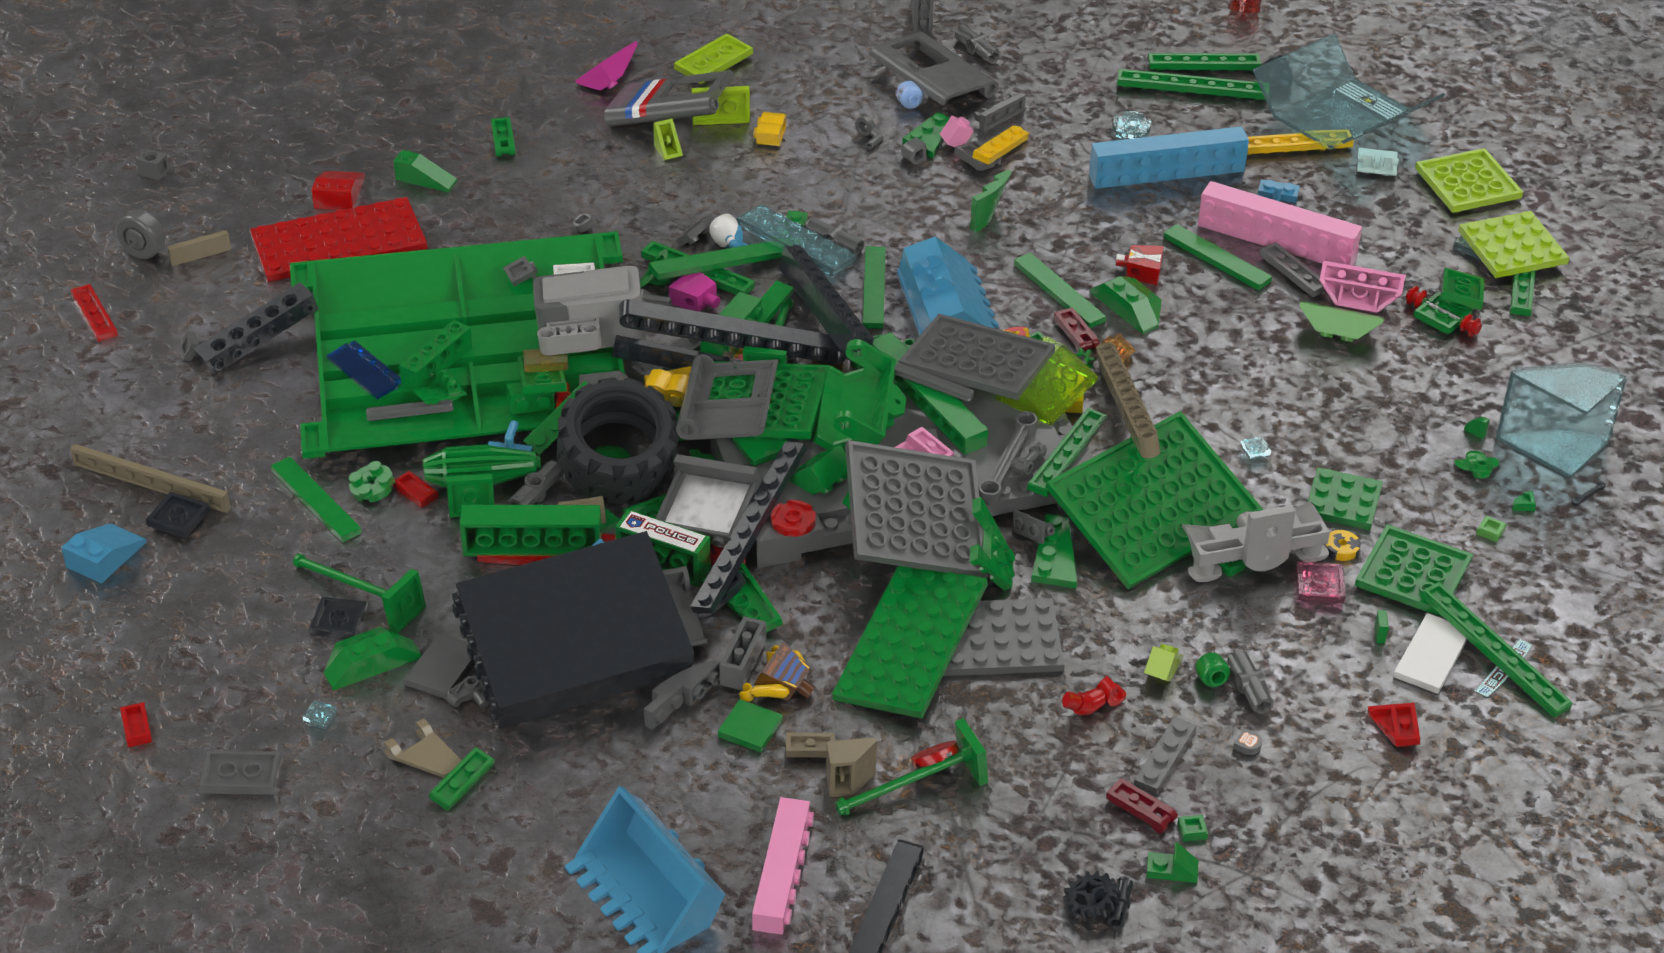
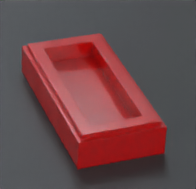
(415, 489)
(136, 724)

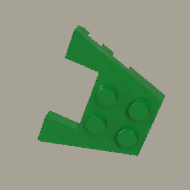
(996, 555)

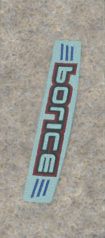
(1497, 676)

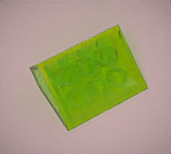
(1055, 386)

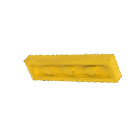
(1000, 144)

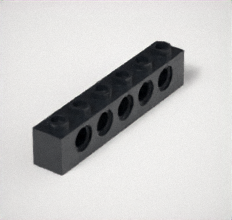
(256, 328)

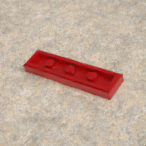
(94, 312)

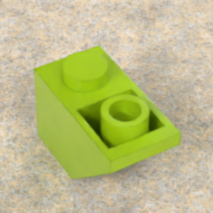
(1163, 662)

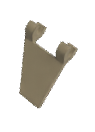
(428, 754)

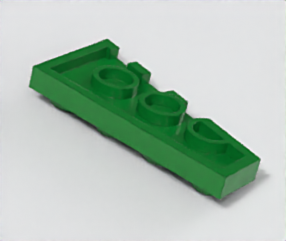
(1055, 557)

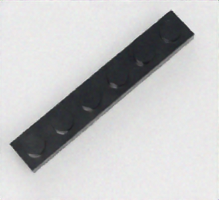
(658, 353)

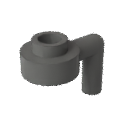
(866, 126)

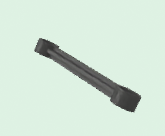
(1005, 461)

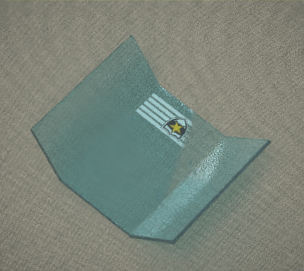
(1322, 98)

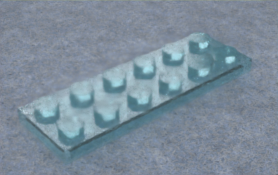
(783, 232)

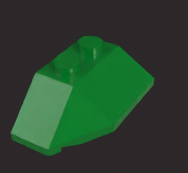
(1131, 302)
(368, 656)

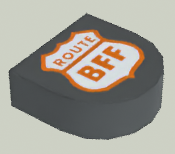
(1248, 742)

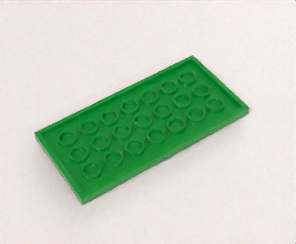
(910, 641)

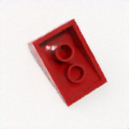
(337, 190)

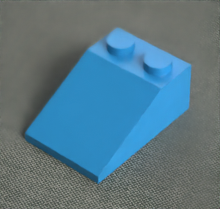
(100, 551)

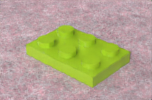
(733, 107)

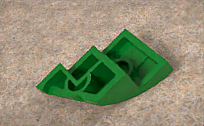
(985, 203)

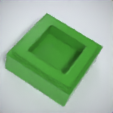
(1491, 529)

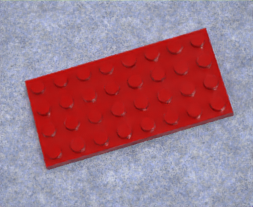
(338, 234)

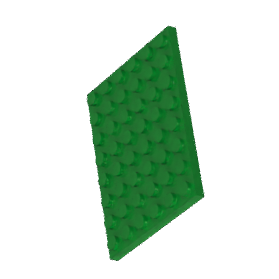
(1137, 504)

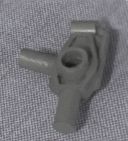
(466, 690)

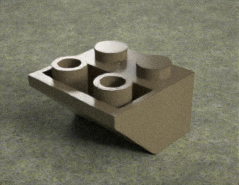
(850, 765)

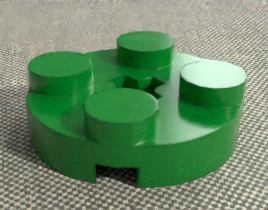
(361, 480)

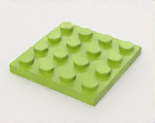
(1468, 180)
(1513, 244)

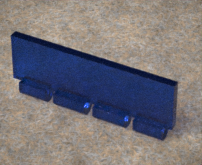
(365, 369)

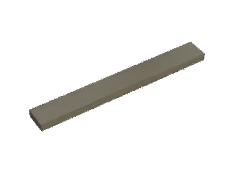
(148, 477)

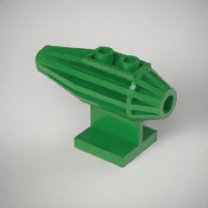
(473, 471)

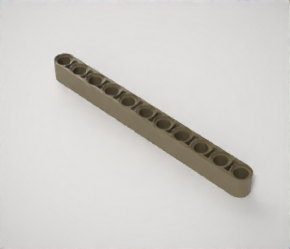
(1128, 400)

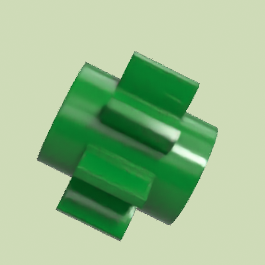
(1087, 357)

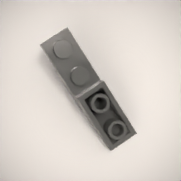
(682, 687)

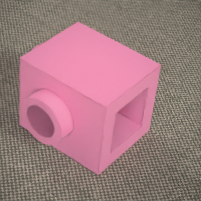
(956, 131)

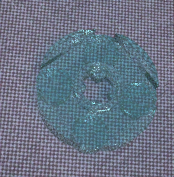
(1131, 125)

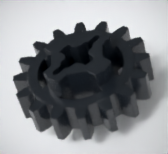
(1091, 895)

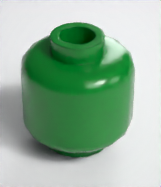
(1212, 669)

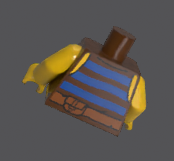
(780, 676)

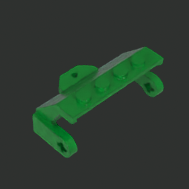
(859, 402)

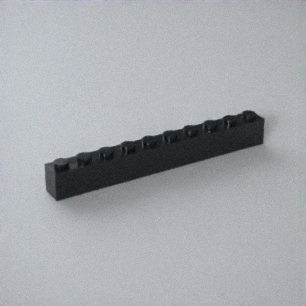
(822, 298)

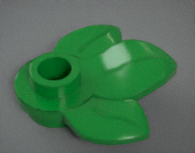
(1477, 464)

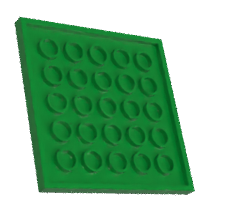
(793, 398)

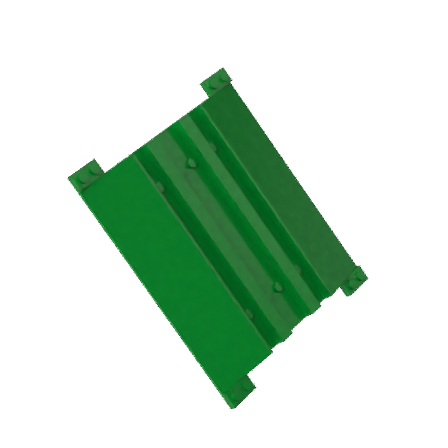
(408, 297)

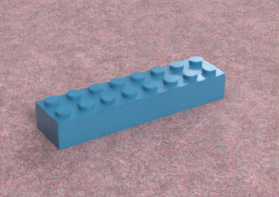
(1168, 157)

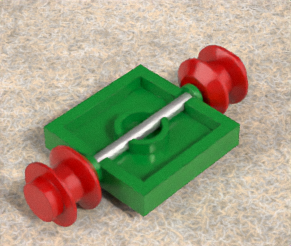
(1441, 314)

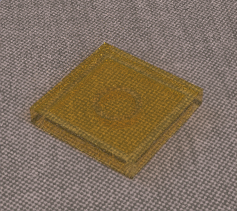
(536, 361)

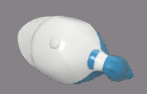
(727, 232)

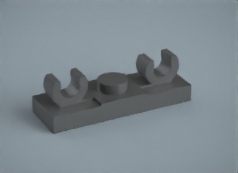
(1001, 112)

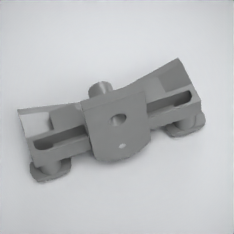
(1260, 540)

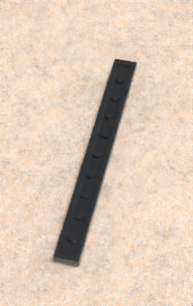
(748, 528)

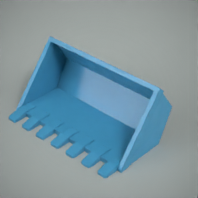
(942, 283)
(646, 876)

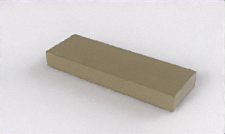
(199, 248)

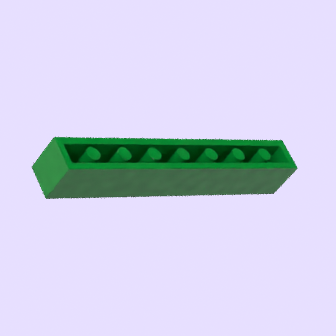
(942, 409)

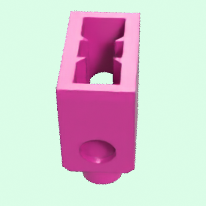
(694, 292)

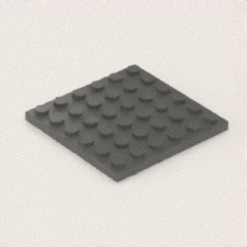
(913, 508)

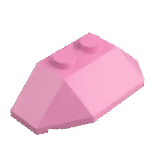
(1360, 287)

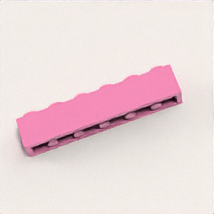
(781, 866)

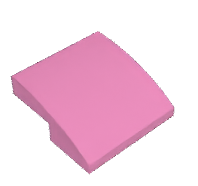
(924, 441)

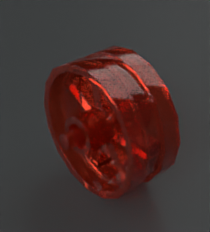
(1245, 6)

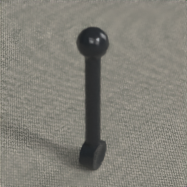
(1576, 500)

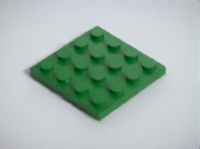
(1408, 564)

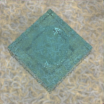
(1255, 448)
(319, 714)

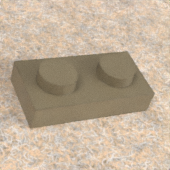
(807, 744)

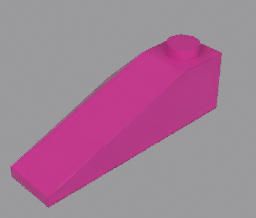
(609, 70)

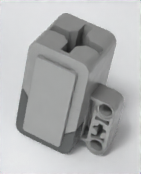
(583, 309)

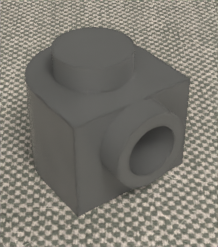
(914, 151)

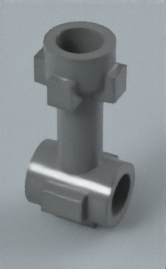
(1025, 465)

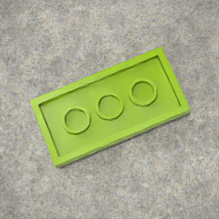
(714, 56)

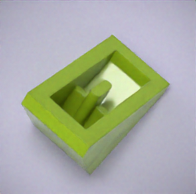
(666, 139)

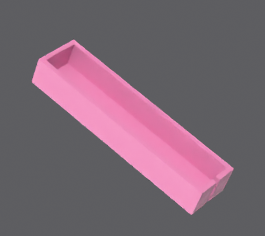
(1271, 221)

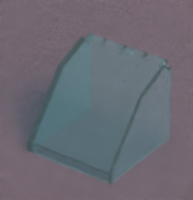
(1561, 413)

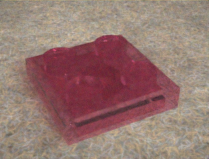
(1320, 582)

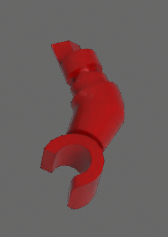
(1090, 701)

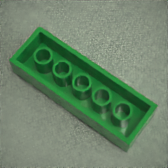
(528, 529)

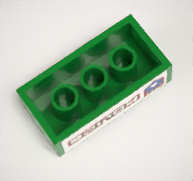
(672, 544)

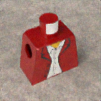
(1142, 263)

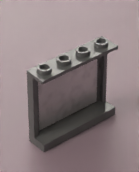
(709, 496)

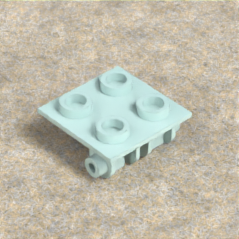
(1377, 161)

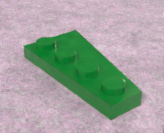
(753, 602)

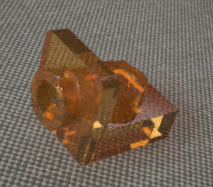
(1123, 346)

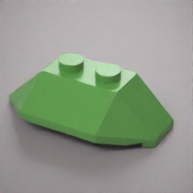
(1338, 321)

